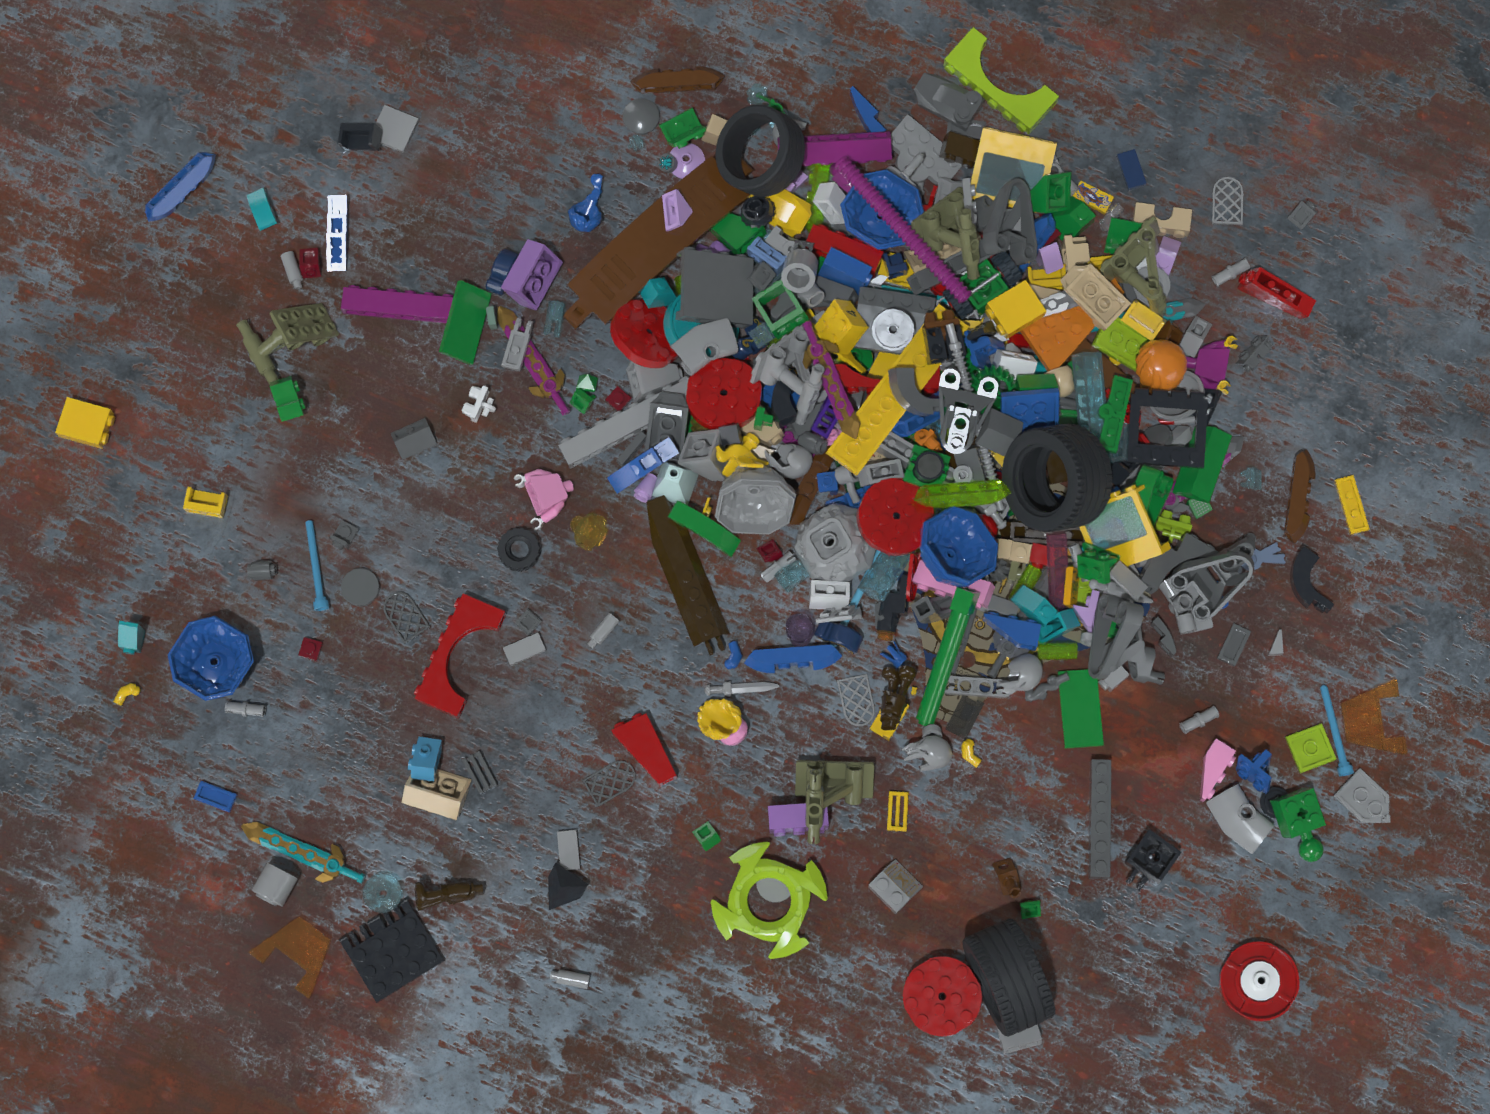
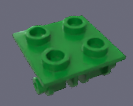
(1119, 232)

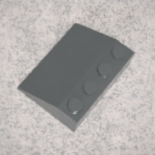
(873, 301)

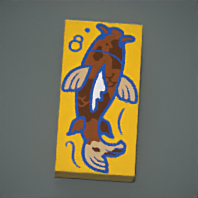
(1093, 197)

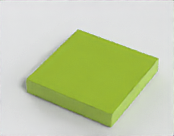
(1310, 748)

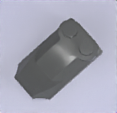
(948, 100)
(667, 419)

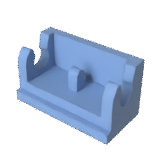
(763, 252)

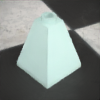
(675, 483)

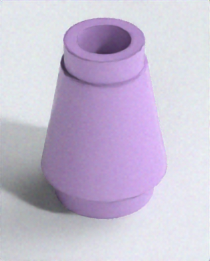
(645, 489)

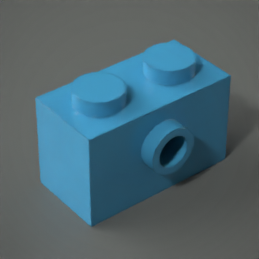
(425, 758)

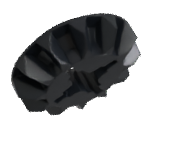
(1272, 794)

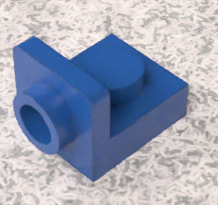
(827, 483)

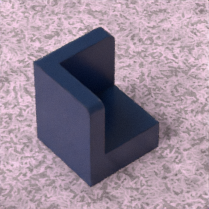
(894, 265)

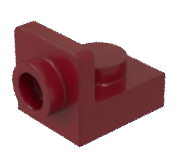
(309, 263)

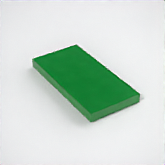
(465, 322)
(1080, 710)

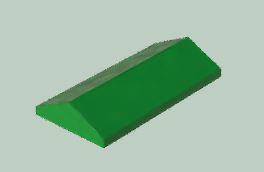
(1200, 483)

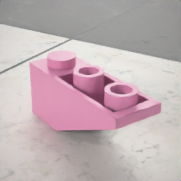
(1214, 763)

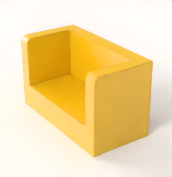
(1051, 280)
(1143, 320)
(205, 503)

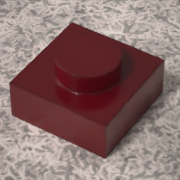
(618, 399)
(310, 649)

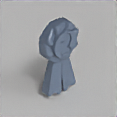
(1266, 556)

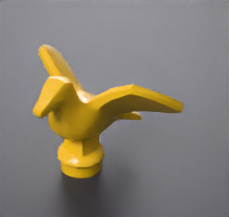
(740, 455)

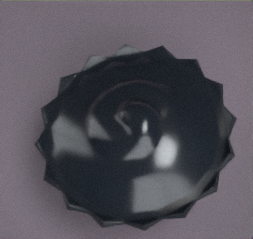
(757, 211)

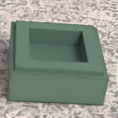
(491, 318)

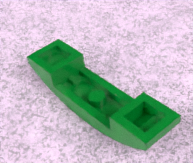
(704, 527)

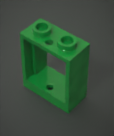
(789, 321)

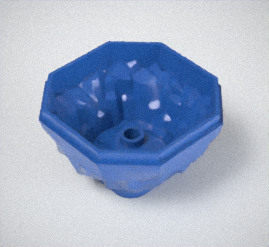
(862, 219)
(957, 547)
(199, 646)

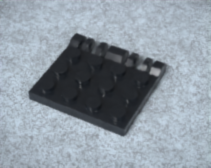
(394, 953)

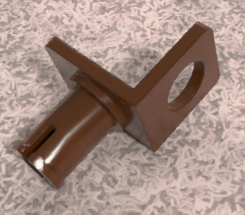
(1008, 878)

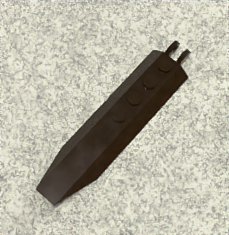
(685, 576)

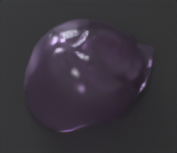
(800, 629)

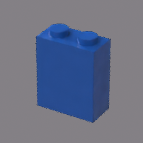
(845, 270)

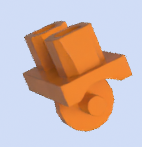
(928, 440)

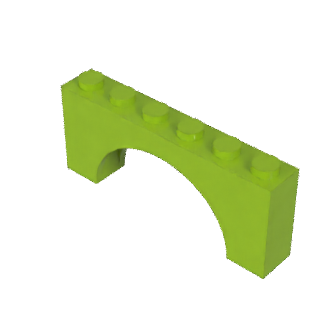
(1023, 110)

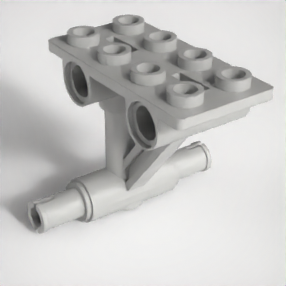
(774, 366)

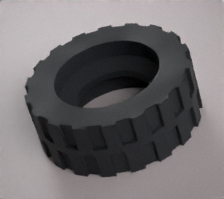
(518, 535)

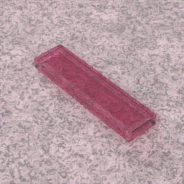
(1057, 563)

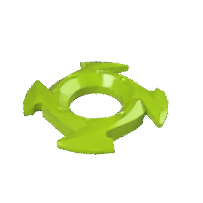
(739, 915)

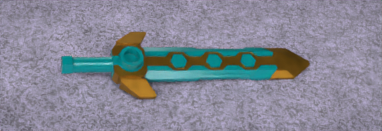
(309, 855)

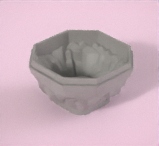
(755, 501)
(848, 554)

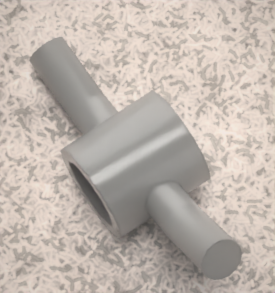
(846, 477)

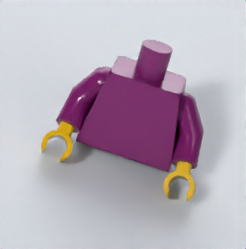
(1212, 363)

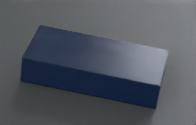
(1131, 169)

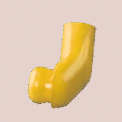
(126, 691)
(968, 753)

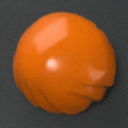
(1161, 364)

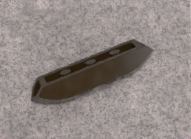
(1021, 533)

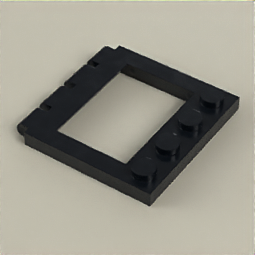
(1167, 455)

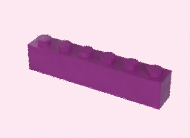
(856, 146)
(396, 304)

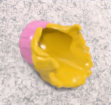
(722, 721)

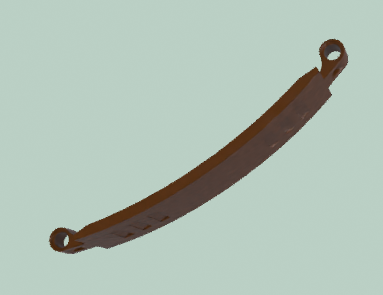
(647, 248)

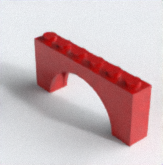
(468, 617)

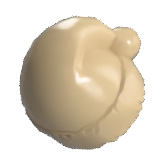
(1064, 380)

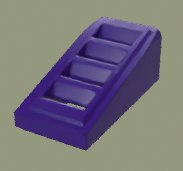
(825, 407)

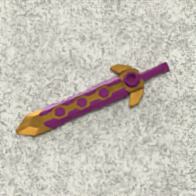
(536, 365)
(842, 407)

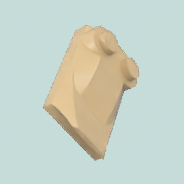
(1094, 295)

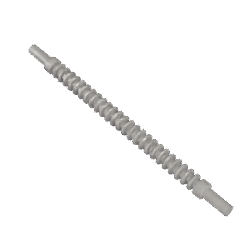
(956, 346)

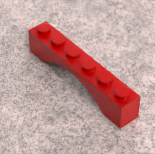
(855, 382)

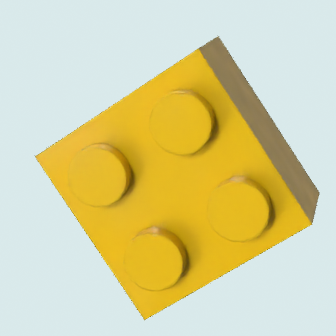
(841, 325)

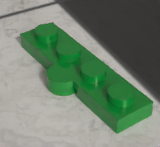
(1114, 413)

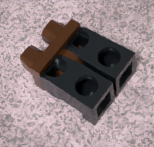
(937, 337)

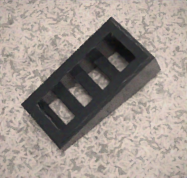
(985, 329)

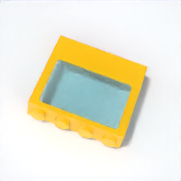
(1007, 157)
(1125, 528)

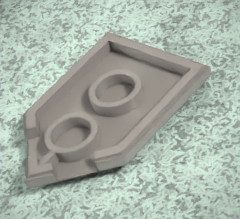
(1364, 799)

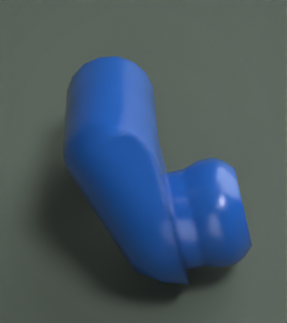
(735, 657)

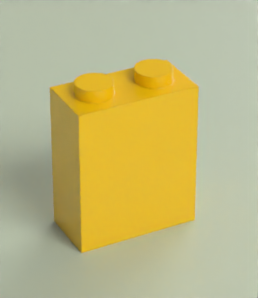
(1015, 309)
(85, 423)

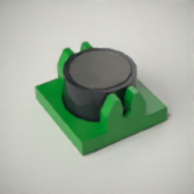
(926, 467)

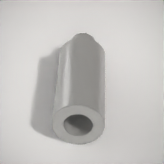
(292, 269)
(603, 630)
(571, 978)

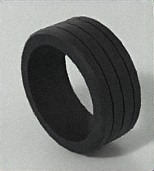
(788, 159)

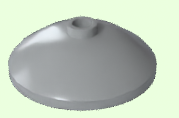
(1190, 383)

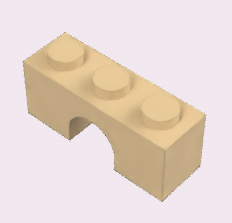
(1176, 225)

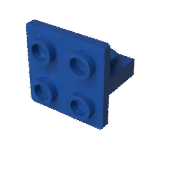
(982, 349)
(1255, 770)

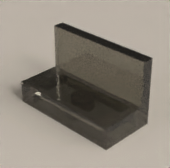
(964, 717)

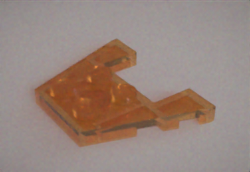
(1364, 720)
(302, 945)

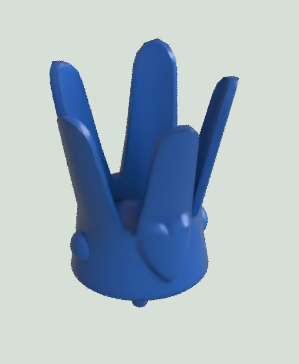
(899, 657)

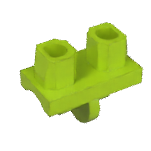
(1173, 528)

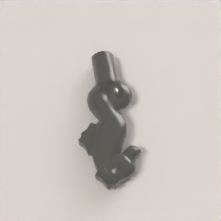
(1052, 684)

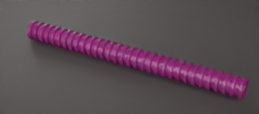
(902, 229)

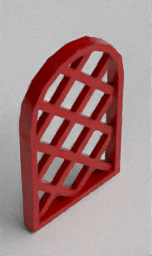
(911, 588)

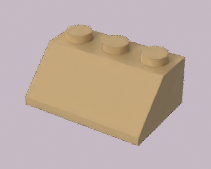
(443, 796)

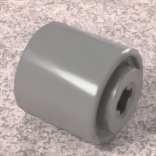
(799, 270)
(274, 885)

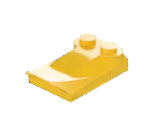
(790, 212)

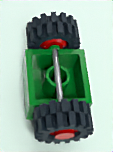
(987, 286)

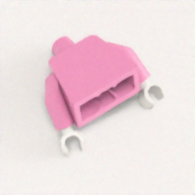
(546, 493)

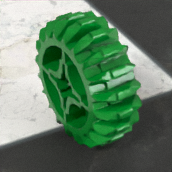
(998, 374)

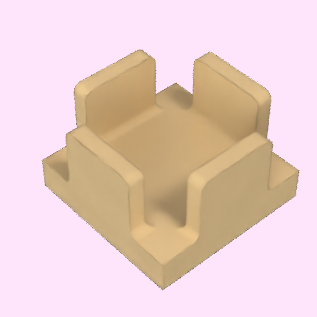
(1074, 252)

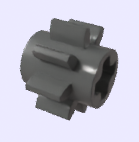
(1001, 571)

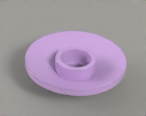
(696, 158)

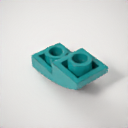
(261, 209)

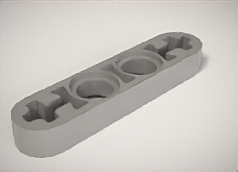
(975, 691)

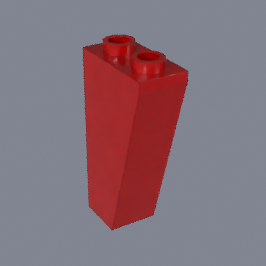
(1276, 292)
(645, 747)

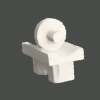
(480, 395)

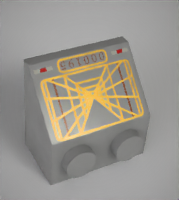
(895, 886)

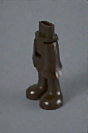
(893, 703)
(448, 893)

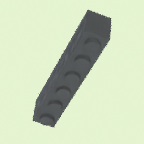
(1099, 819)

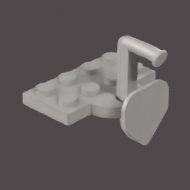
(918, 154)

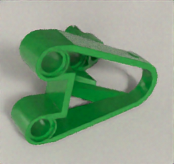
(1155, 492)

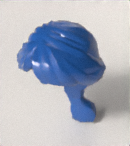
(586, 214)

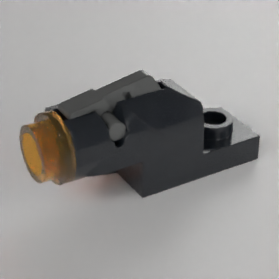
(888, 611)

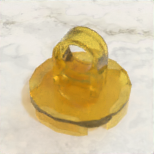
(589, 530)

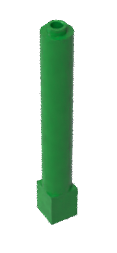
(961, 609)

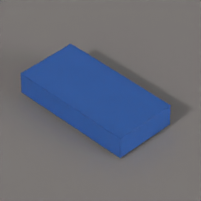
(215, 796)

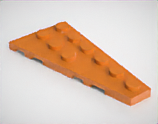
(1060, 334)

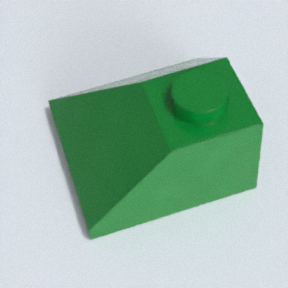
(1052, 193)
(1075, 220)

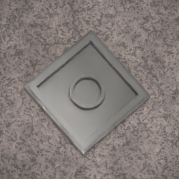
(396, 128)

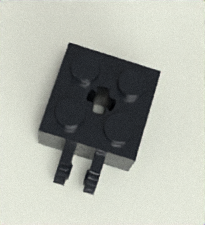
(1140, 862)

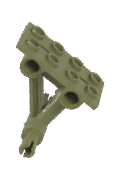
(951, 224)
(1128, 257)
(292, 330)
(828, 782)

